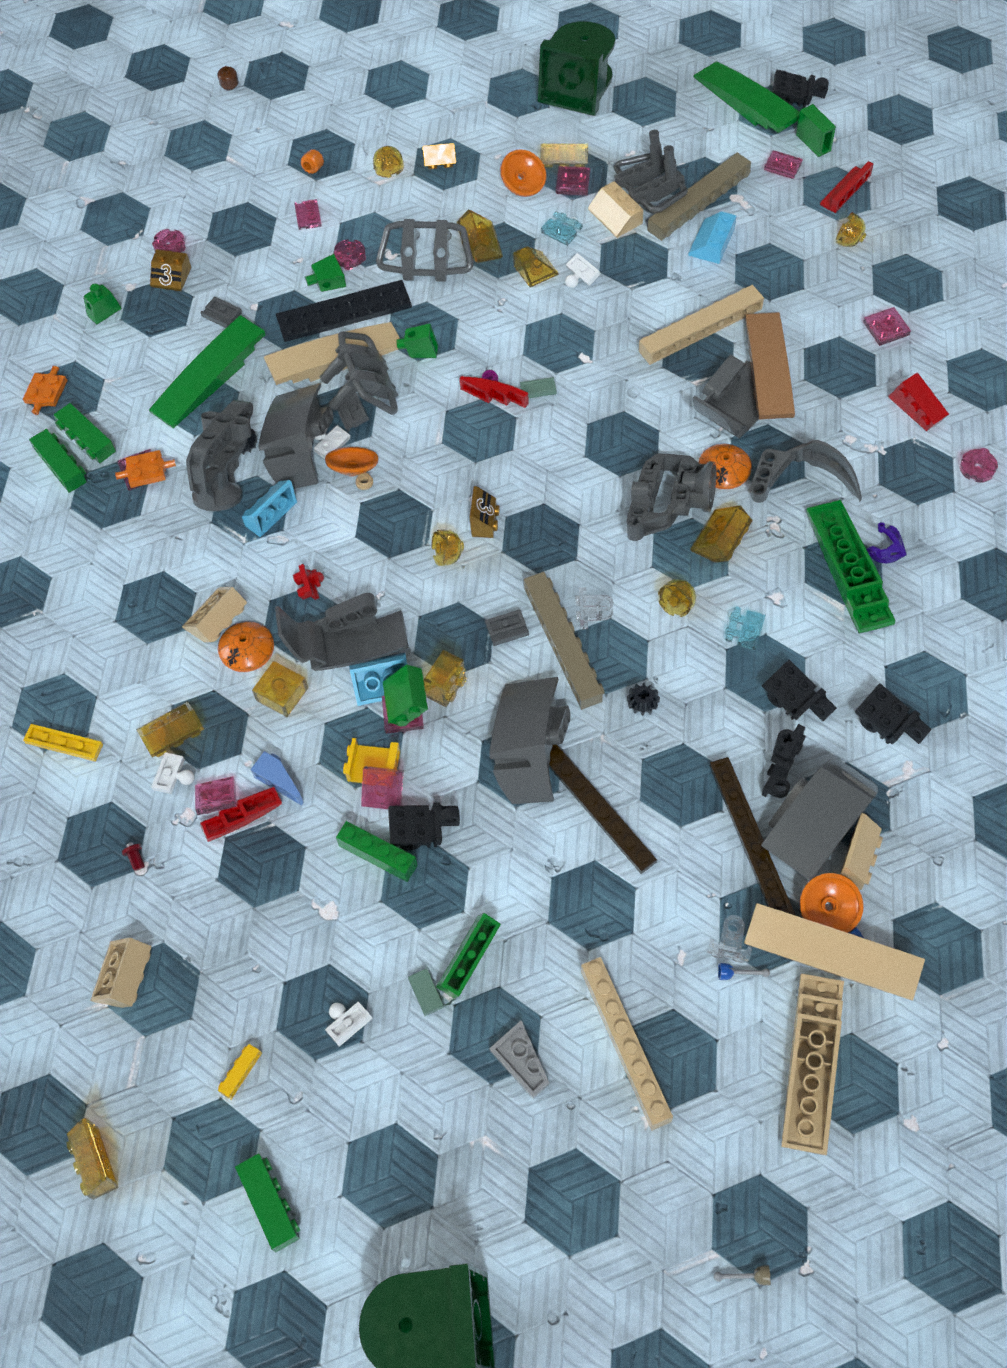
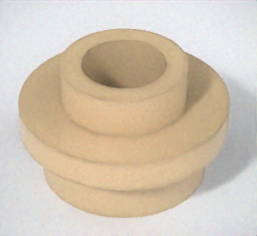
(364, 478)

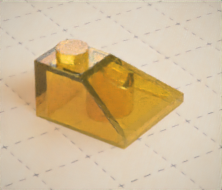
(533, 266)

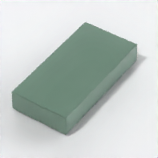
(539, 387)
(425, 992)

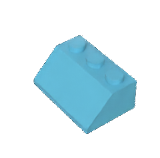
(713, 237)
(270, 508)
(369, 677)

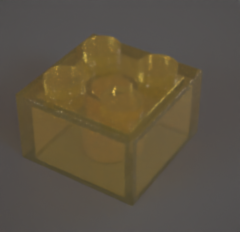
(445, 678)
(280, 689)

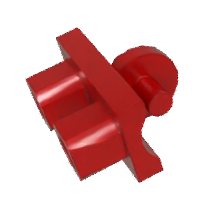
(311, 581)

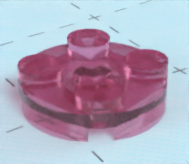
(176, 241)
(349, 261)
(978, 456)

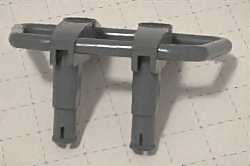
(646, 172)
(409, 237)
(361, 381)

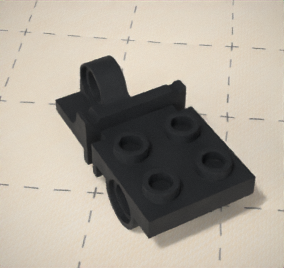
(796, 87)
(796, 693)
(889, 717)
(785, 749)
(417, 825)

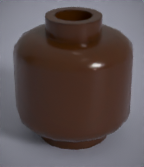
(227, 78)

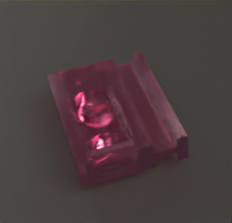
(783, 164)
(308, 214)

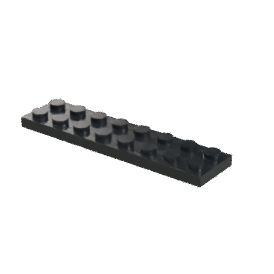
(343, 310)

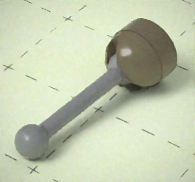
(761, 1275)

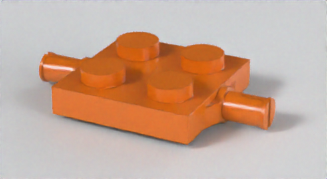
(45, 389)
(145, 469)

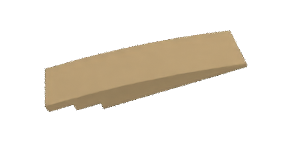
(313, 357)
(834, 951)
(813, 1064)

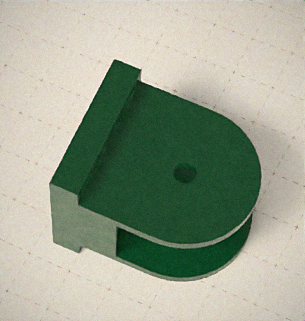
(575, 70)
(429, 1320)

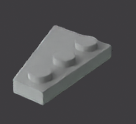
(520, 1060)

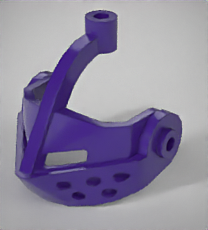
(884, 555)

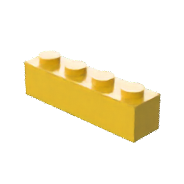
(239, 1072)

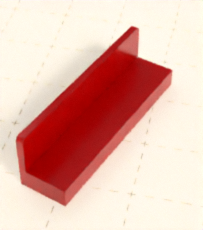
(847, 187)

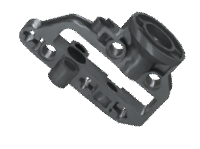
(219, 447)
(693, 489)

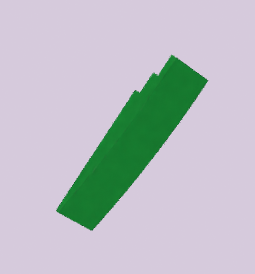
(748, 97)
(208, 371)
(851, 567)

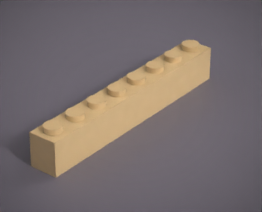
(700, 324)
(626, 1044)

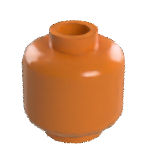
(312, 161)

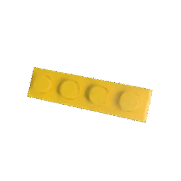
(63, 742)

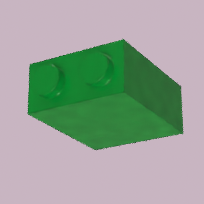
(815, 130)
(405, 695)

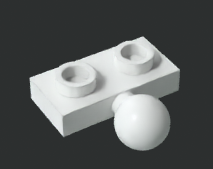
(581, 269)
(333, 440)
(169, 773)
(346, 1022)

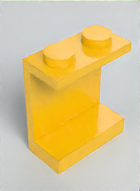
(362, 756)

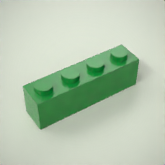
(84, 433)
(58, 460)
(376, 851)
(468, 955)
(267, 1202)

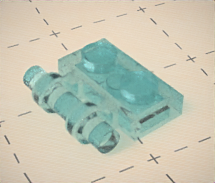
(560, 232)
(750, 631)

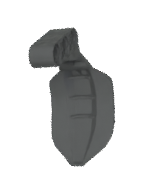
(816, 454)

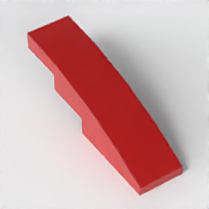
(489, 389)
(245, 812)

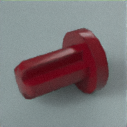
(134, 856)

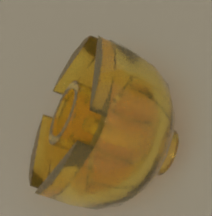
(388, 161)
(851, 231)
(447, 547)
(677, 597)

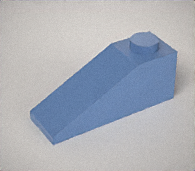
(272, 773)

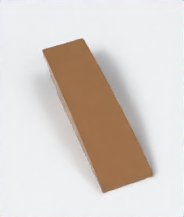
(769, 366)

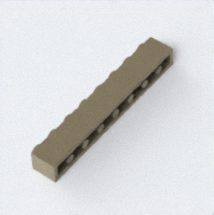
(700, 196)
(563, 641)

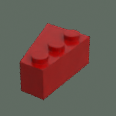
(919, 402)

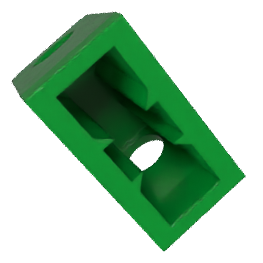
(326, 274)
(100, 303)
(419, 342)

